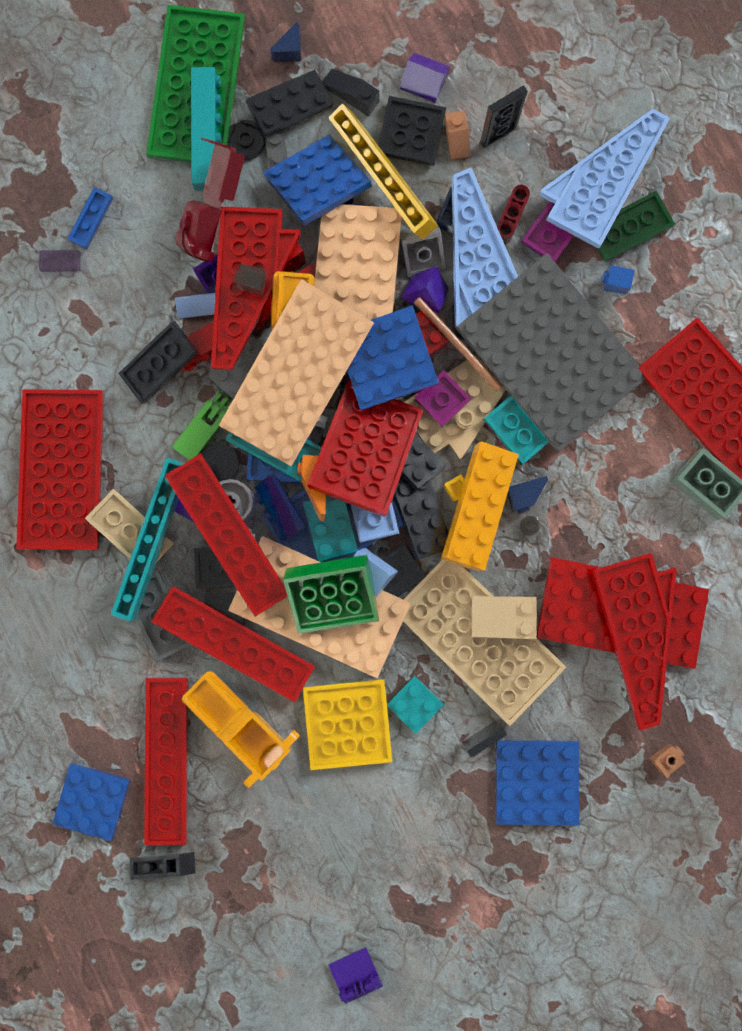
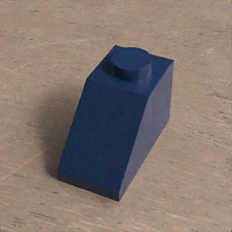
(525, 494)

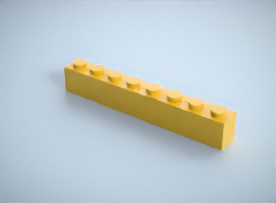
(383, 172)

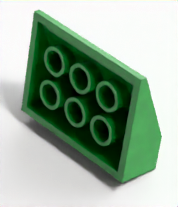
(331, 594)

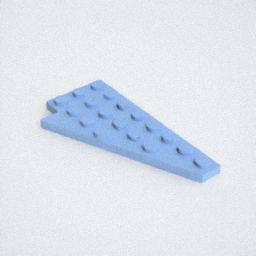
(597, 186)
(479, 254)

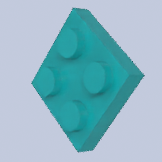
(415, 704)

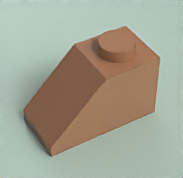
(457, 135)

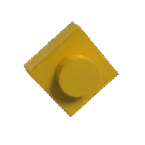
(454, 487)

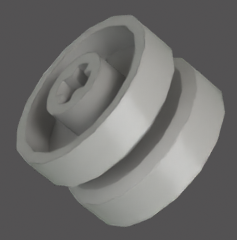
(242, 495)

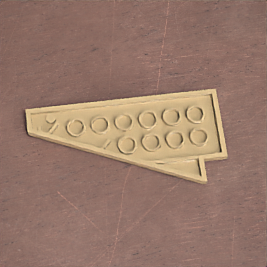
(482, 403)

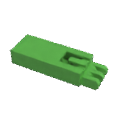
(199, 433)

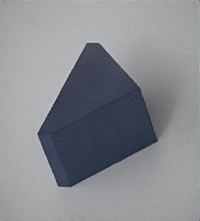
(288, 46)

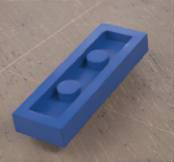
(90, 218)

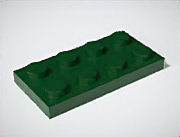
(636, 225)

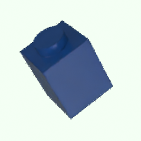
(617, 279)

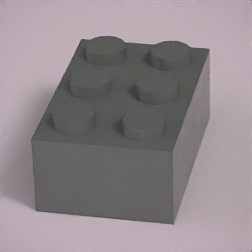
(231, 381)

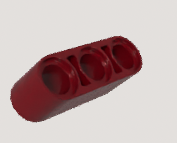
(513, 205)

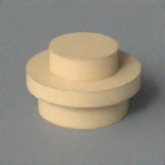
(465, 418)

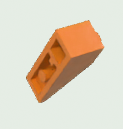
(317, 499)

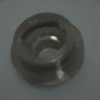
(523, 525)
(380, 547)

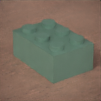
(709, 484)

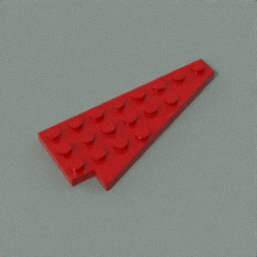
(250, 239)
(639, 618)

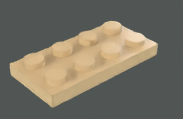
(120, 523)

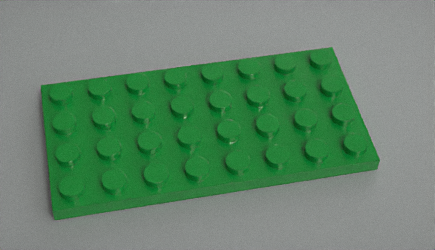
(192, 40)

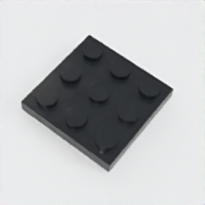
(411, 130)

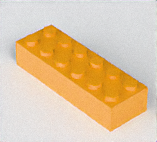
(479, 507)

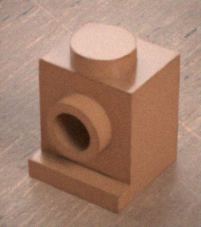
(660, 759)

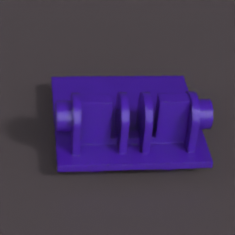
(355, 975)

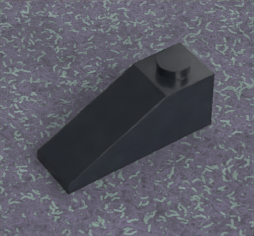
(352, 91)
(162, 866)

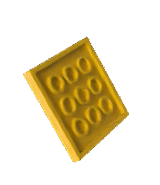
(347, 724)

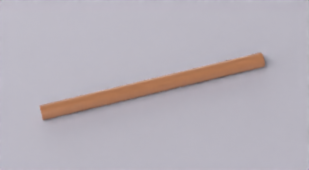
(458, 344)

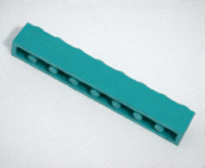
(147, 546)

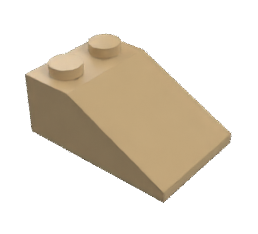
(504, 617)

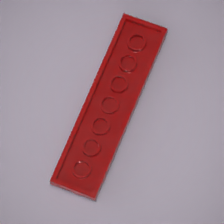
(227, 534)
(233, 644)
(166, 762)

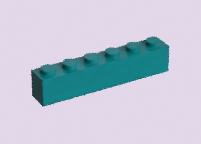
(204, 121)

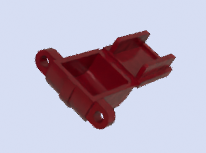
(202, 218)

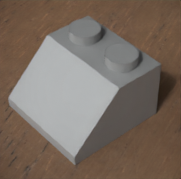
(420, 253)

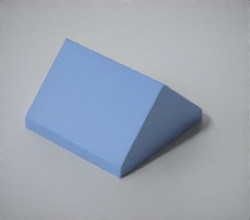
(381, 571)

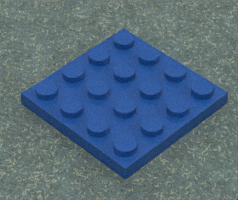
(317, 179)
(391, 360)
(537, 782)

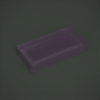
(59, 260)

